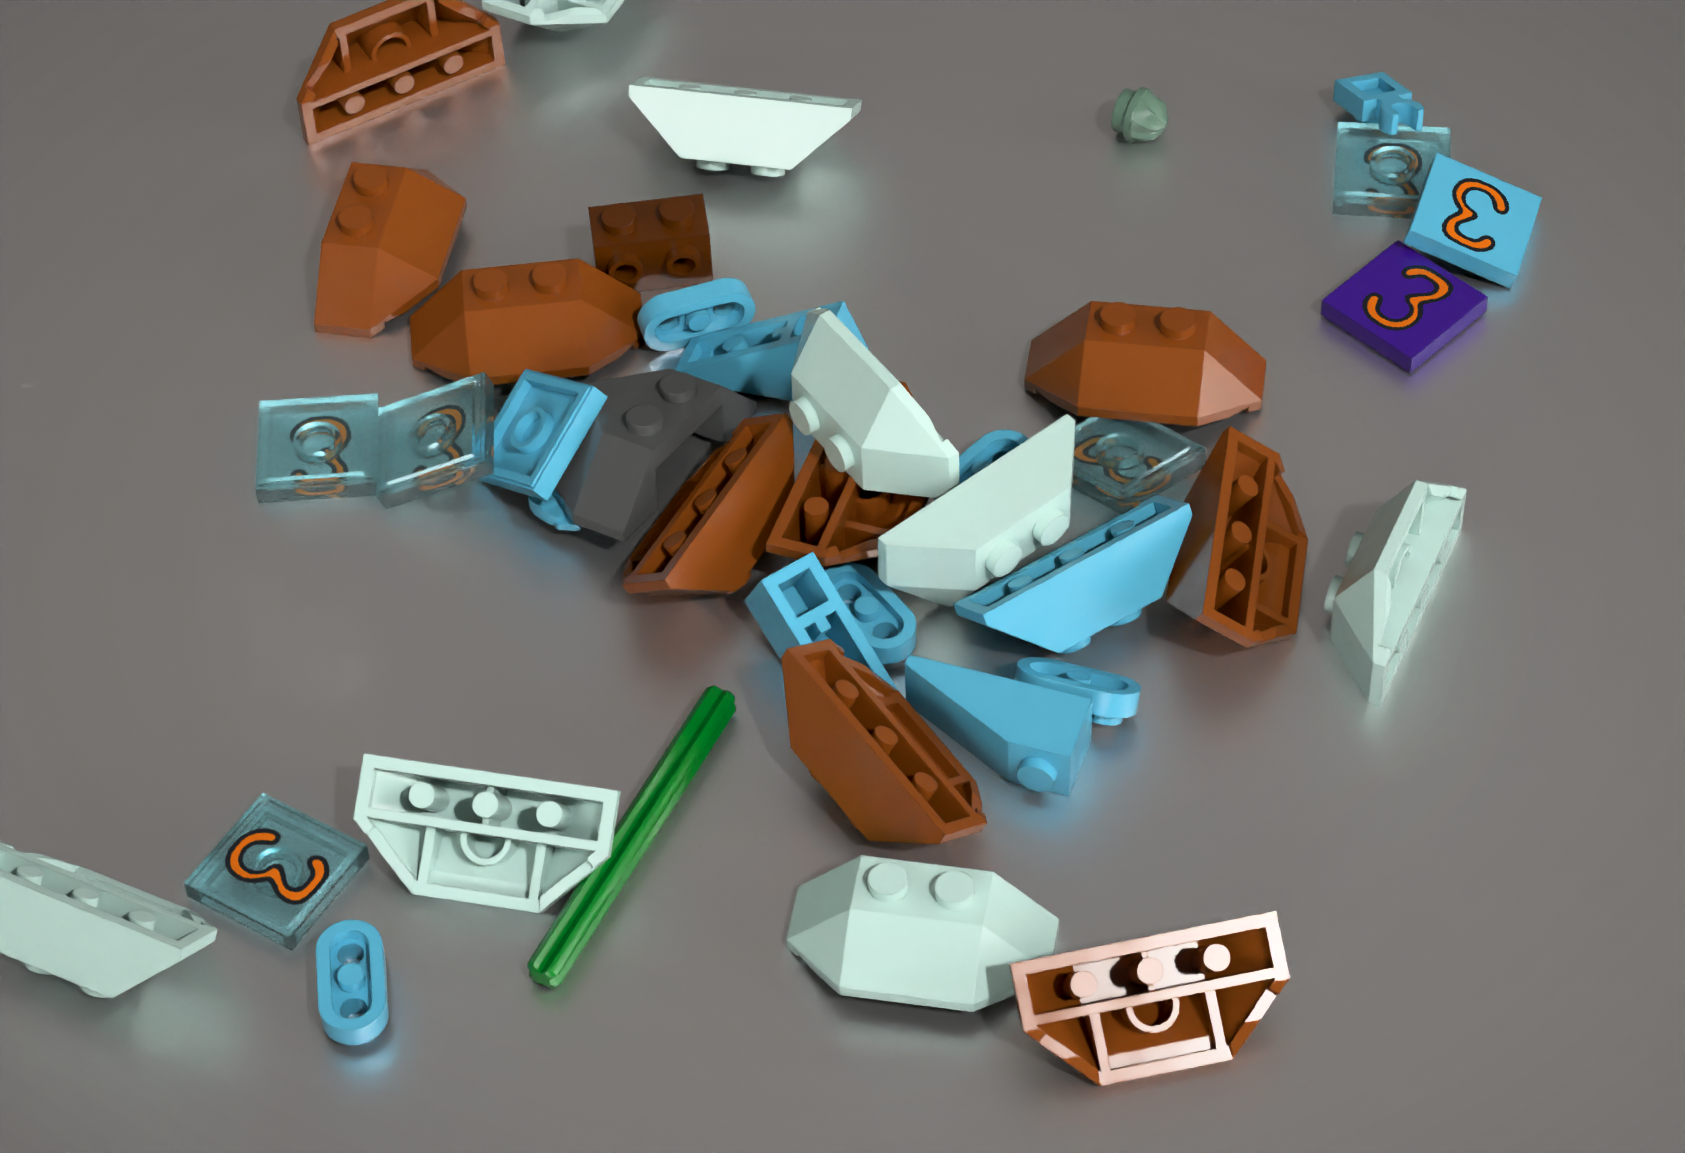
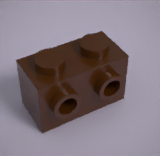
(653, 242)

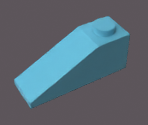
(755, 355)
(804, 607)
(1010, 725)

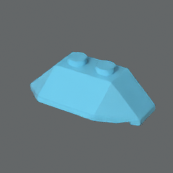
(1088, 581)

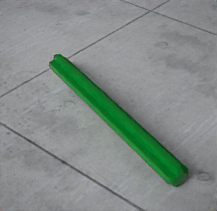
(632, 837)

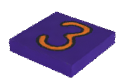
(1404, 306)

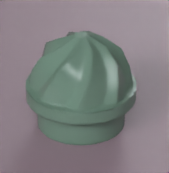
(1139, 115)

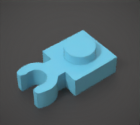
(1379, 101)

